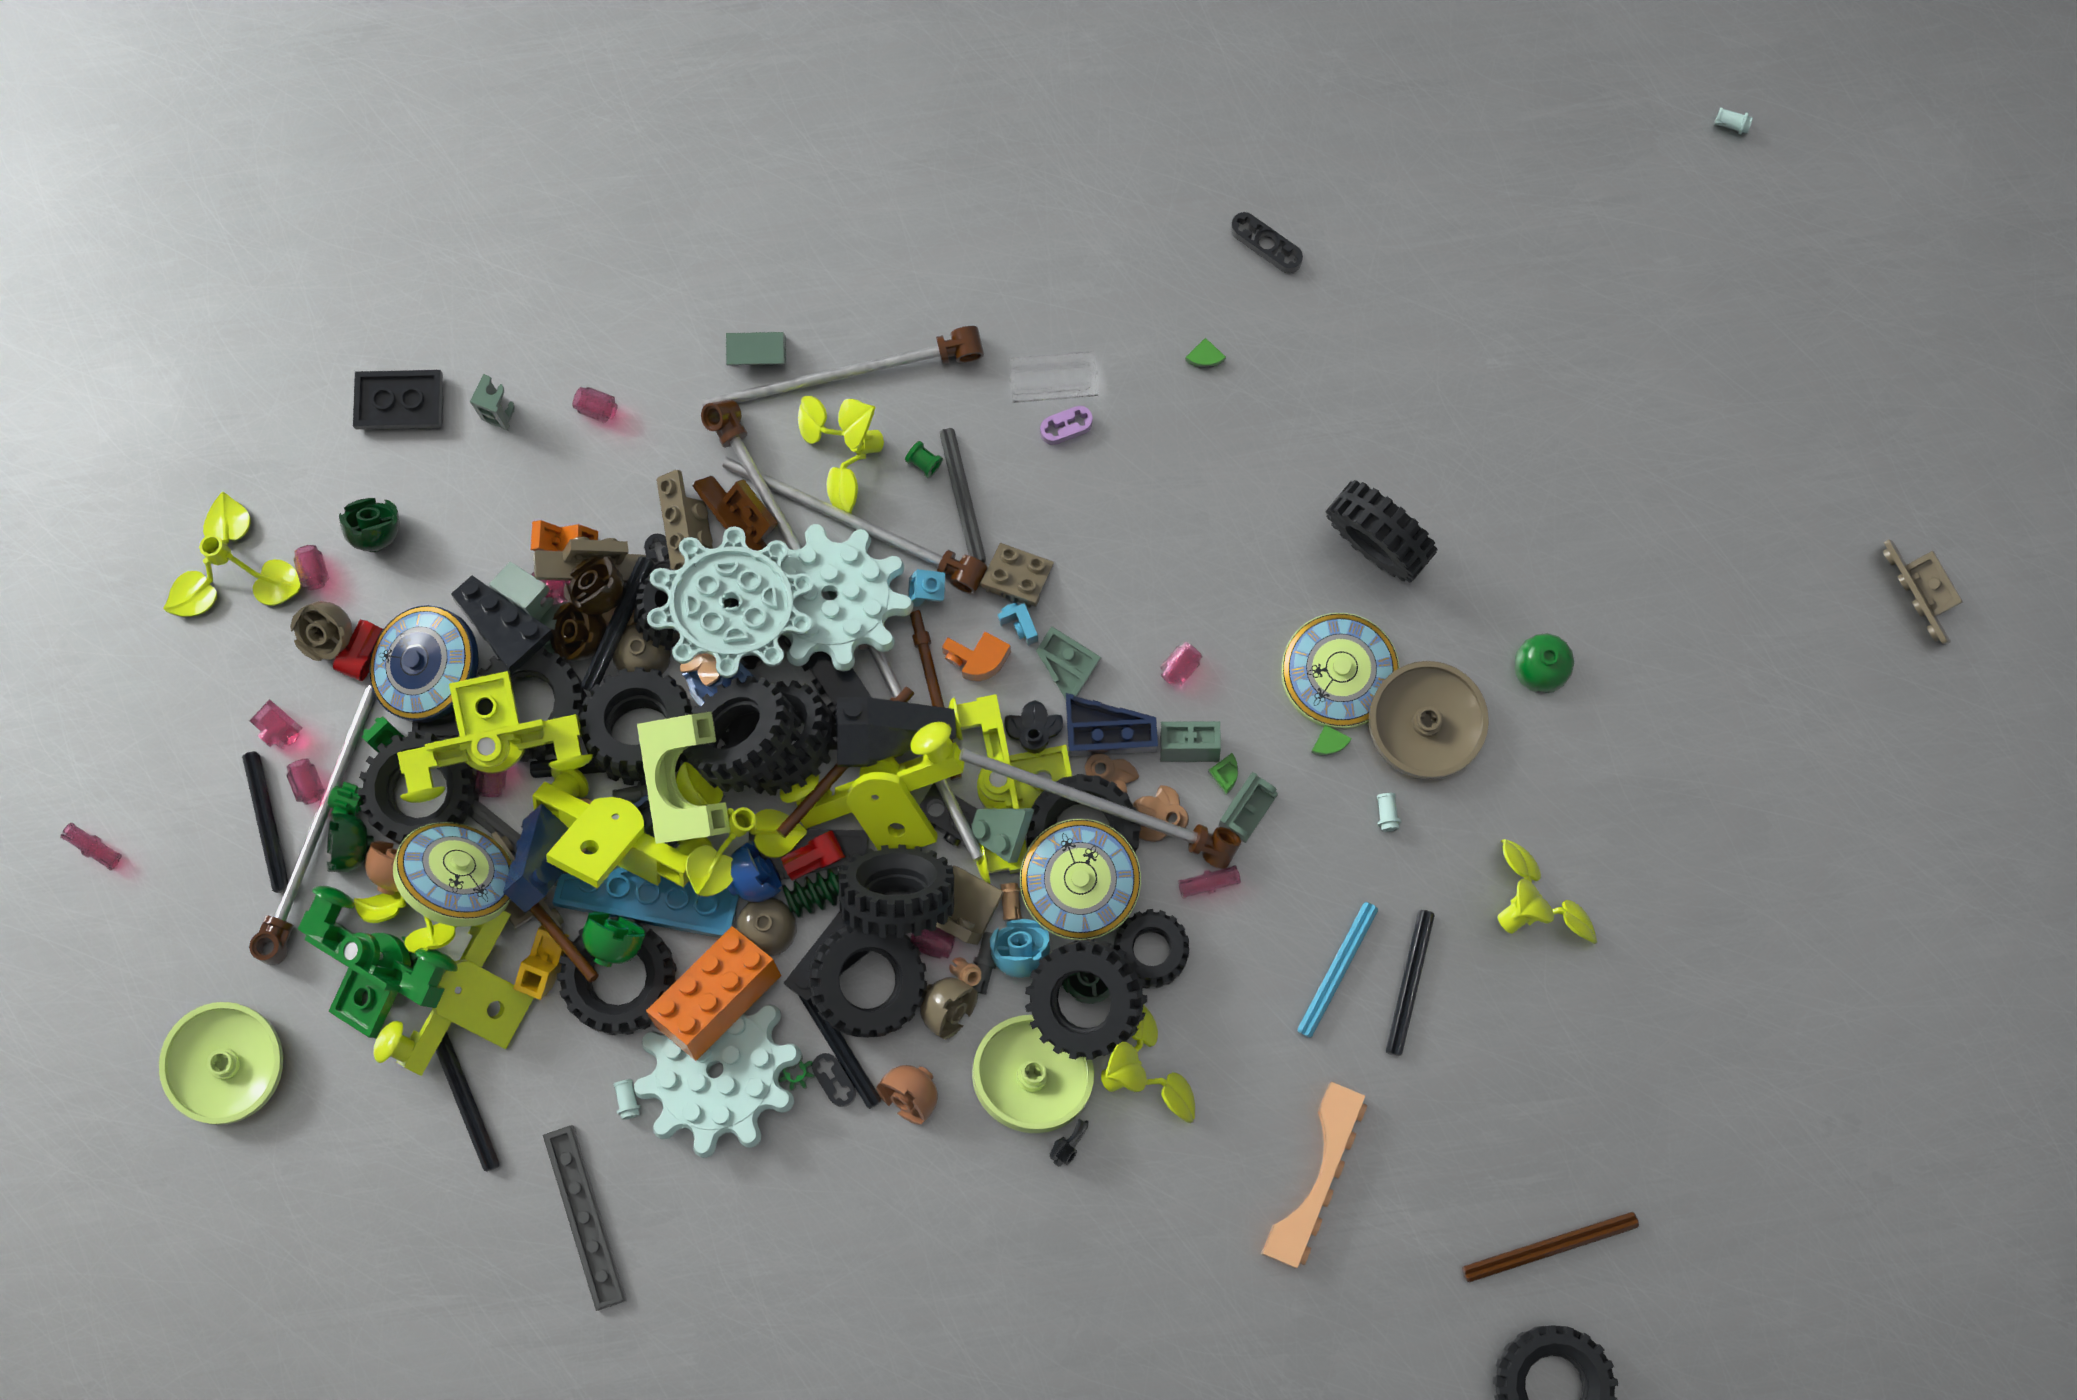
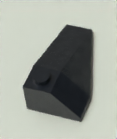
(881, 728)

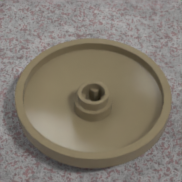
(1428, 720)

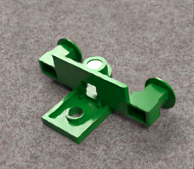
(375, 964)

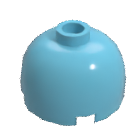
(1019, 947)

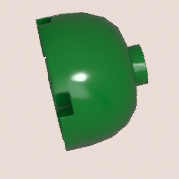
(1544, 663)
(611, 939)

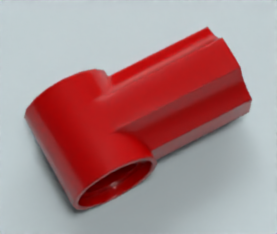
(355, 658)
(818, 853)

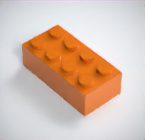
(714, 993)

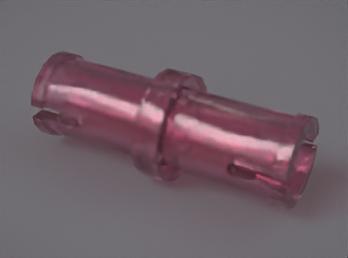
(91, 846)
(1209, 881)

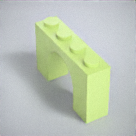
(671, 813)

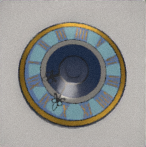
(419, 659)

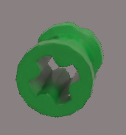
(923, 459)

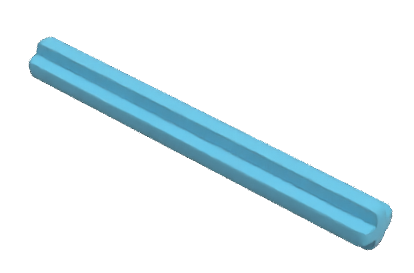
(1337, 969)

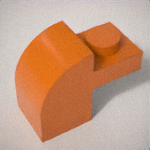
(555, 538)
(982, 662)

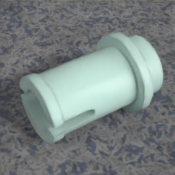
(1733, 120)
(1388, 812)
(626, 1099)

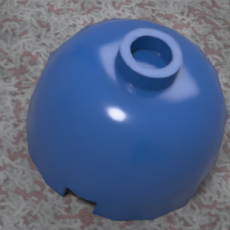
(752, 875)

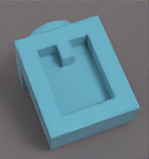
(926, 586)
(1024, 626)

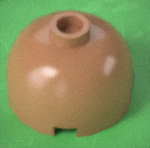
(380, 866)
(910, 1091)

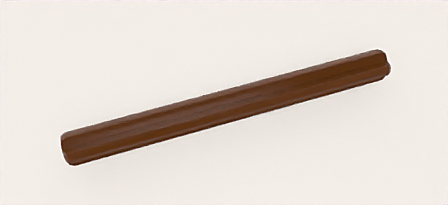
(1550, 1247)

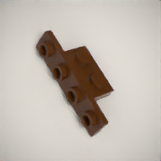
(737, 509)

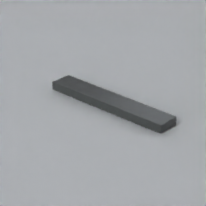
(584, 1218)

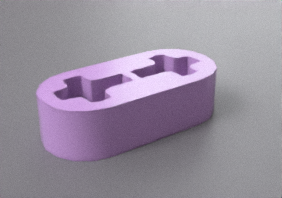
(1064, 419)

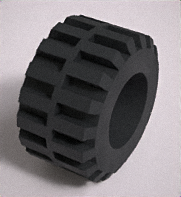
(646, 600)
(1168, 928)

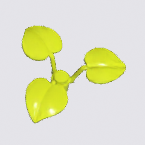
(854, 420)
(228, 521)
(709, 869)
(1530, 906)
(385, 907)
(1126, 1071)

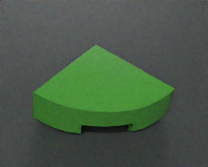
(1205, 355)
(1330, 742)
(1225, 773)

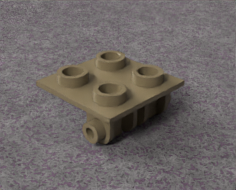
(1016, 575)

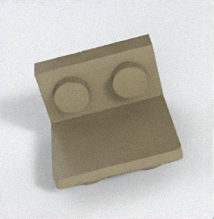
(973, 906)

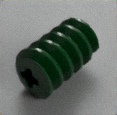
(813, 893)

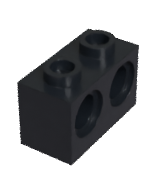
(944, 822)

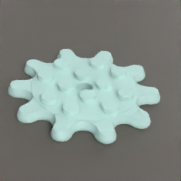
(722, 573)
(861, 602)
(726, 1102)

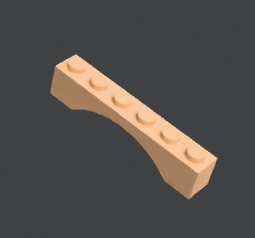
(1337, 1116)

